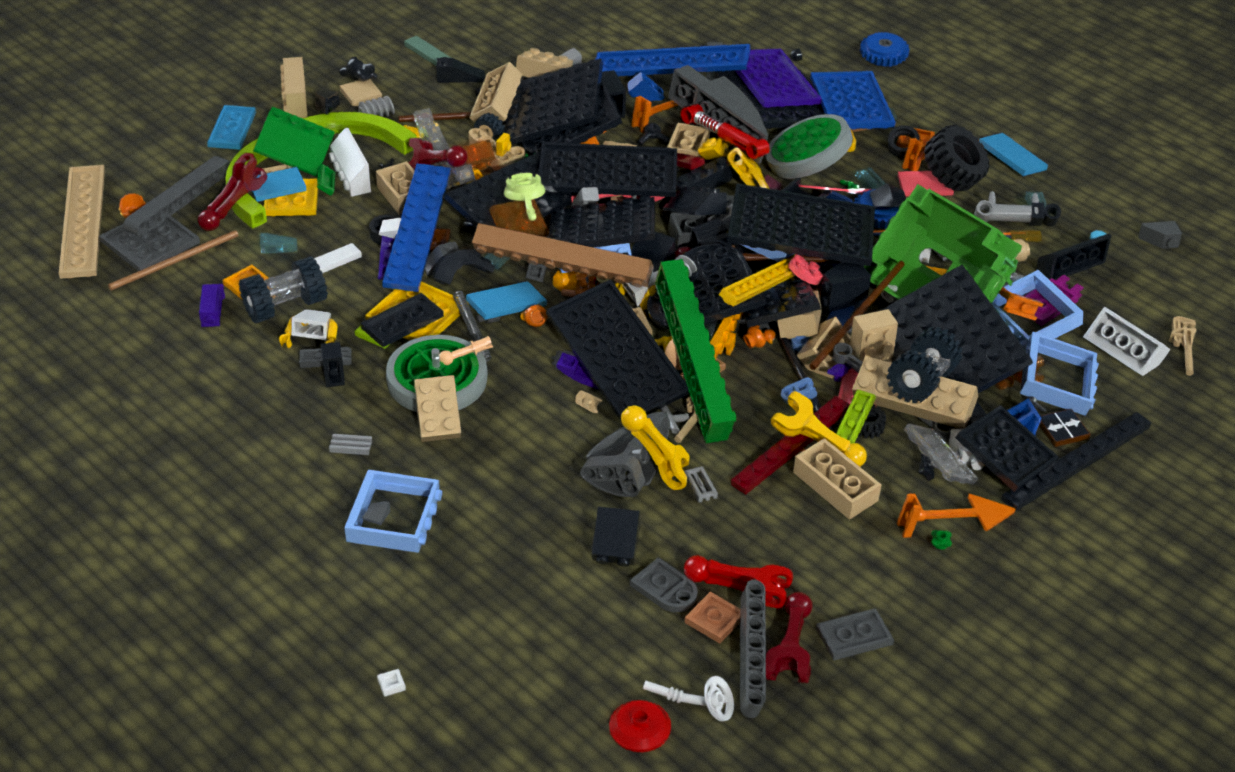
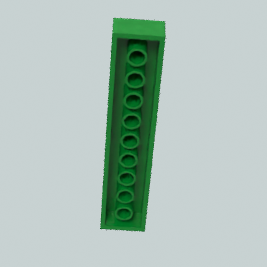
(695, 351)

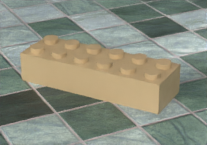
(948, 404)

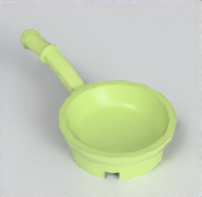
(524, 188)

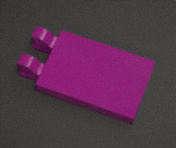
(1048, 311)

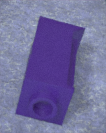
(211, 304)

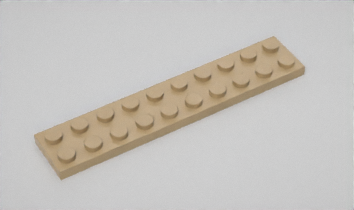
(82, 222)

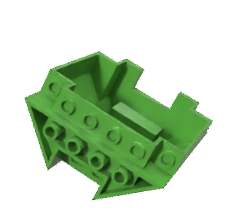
(938, 224)

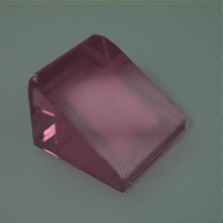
(772, 183)

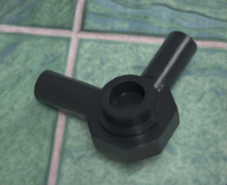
(653, 131)

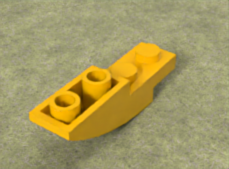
(714, 148)

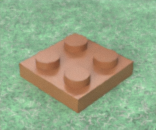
(714, 617)

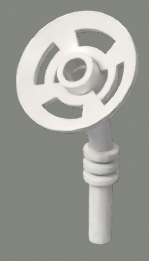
(712, 700)

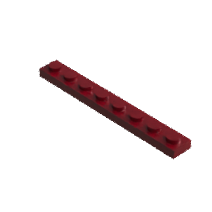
(785, 449)

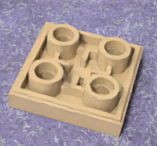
(360, 91)

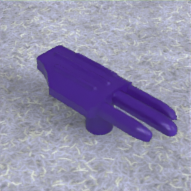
(838, 371)

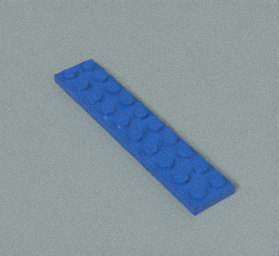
(668, 59)
(416, 228)

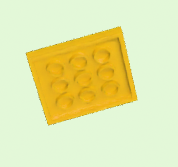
(440, 298)

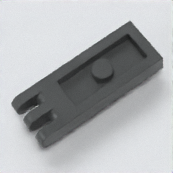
(313, 357)

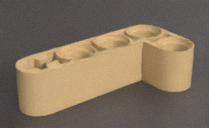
(513, 155)

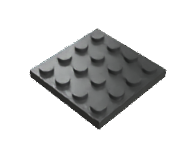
(157, 245)

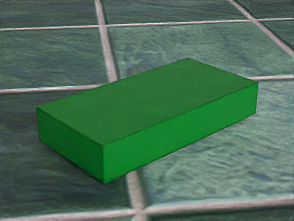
(326, 179)

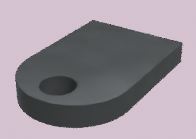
(665, 586)

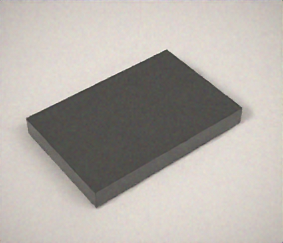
(854, 634)

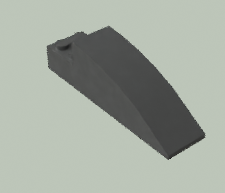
(719, 100)

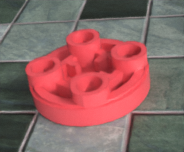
(805, 271)

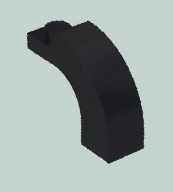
(448, 265)

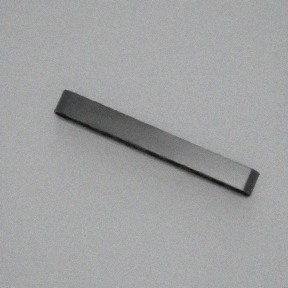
(176, 196)

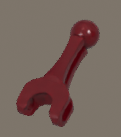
(424, 154)
(239, 184)
(789, 653)

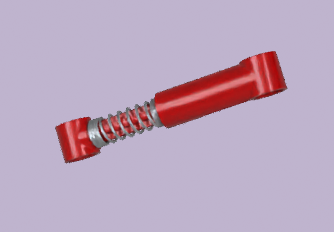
(754, 147)

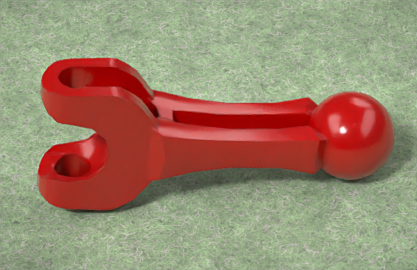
(712, 572)

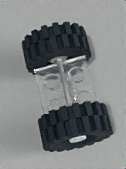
(261, 295)
(919, 370)

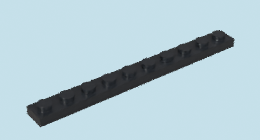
(1077, 460)

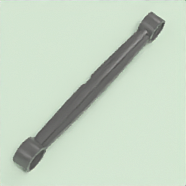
(856, 364)

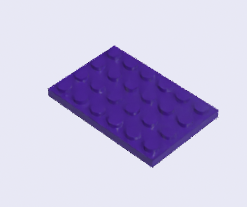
(777, 80)

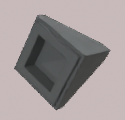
(377, 512)

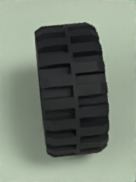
(956, 158)

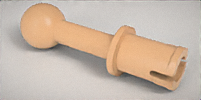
(447, 357)

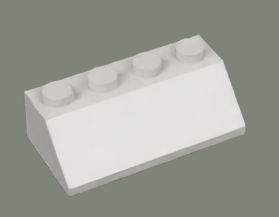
(350, 164)
(1126, 342)

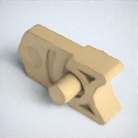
(588, 401)

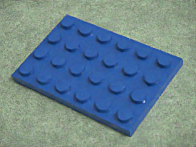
(853, 97)

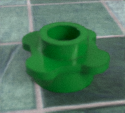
(941, 539)

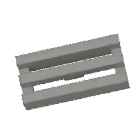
(350, 444)
(703, 494)

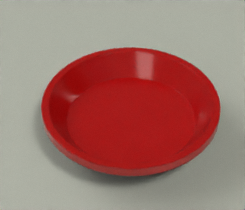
(640, 726)

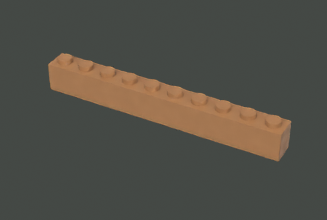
(563, 255)

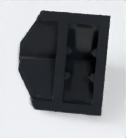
(887, 196)

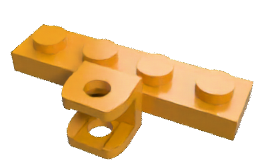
(724, 336)

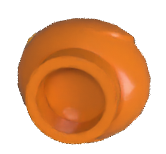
(534, 316)
(756, 338)

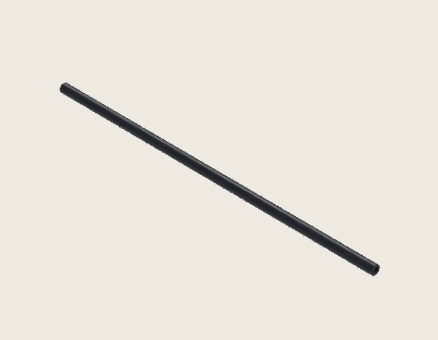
(787, 346)

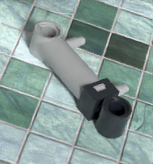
(1033, 214)

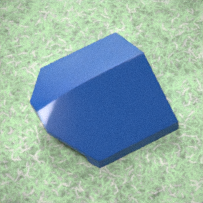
(1026, 415)

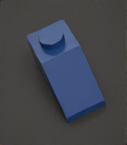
(643, 86)

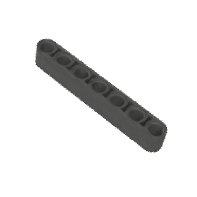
(752, 649)

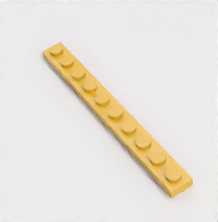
(757, 283)

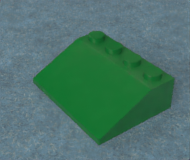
(294, 141)

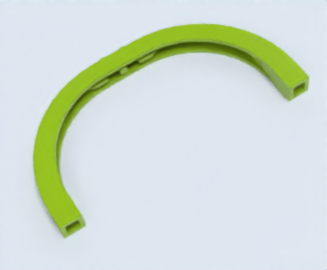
(358, 123)

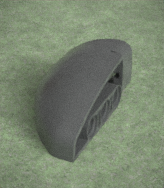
(622, 462)

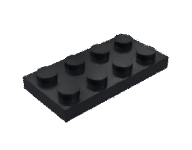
(402, 320)

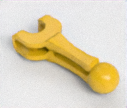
(746, 168)
(807, 424)
(664, 453)

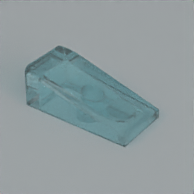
(275, 243)

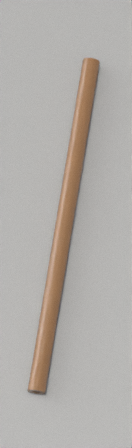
(170, 261)

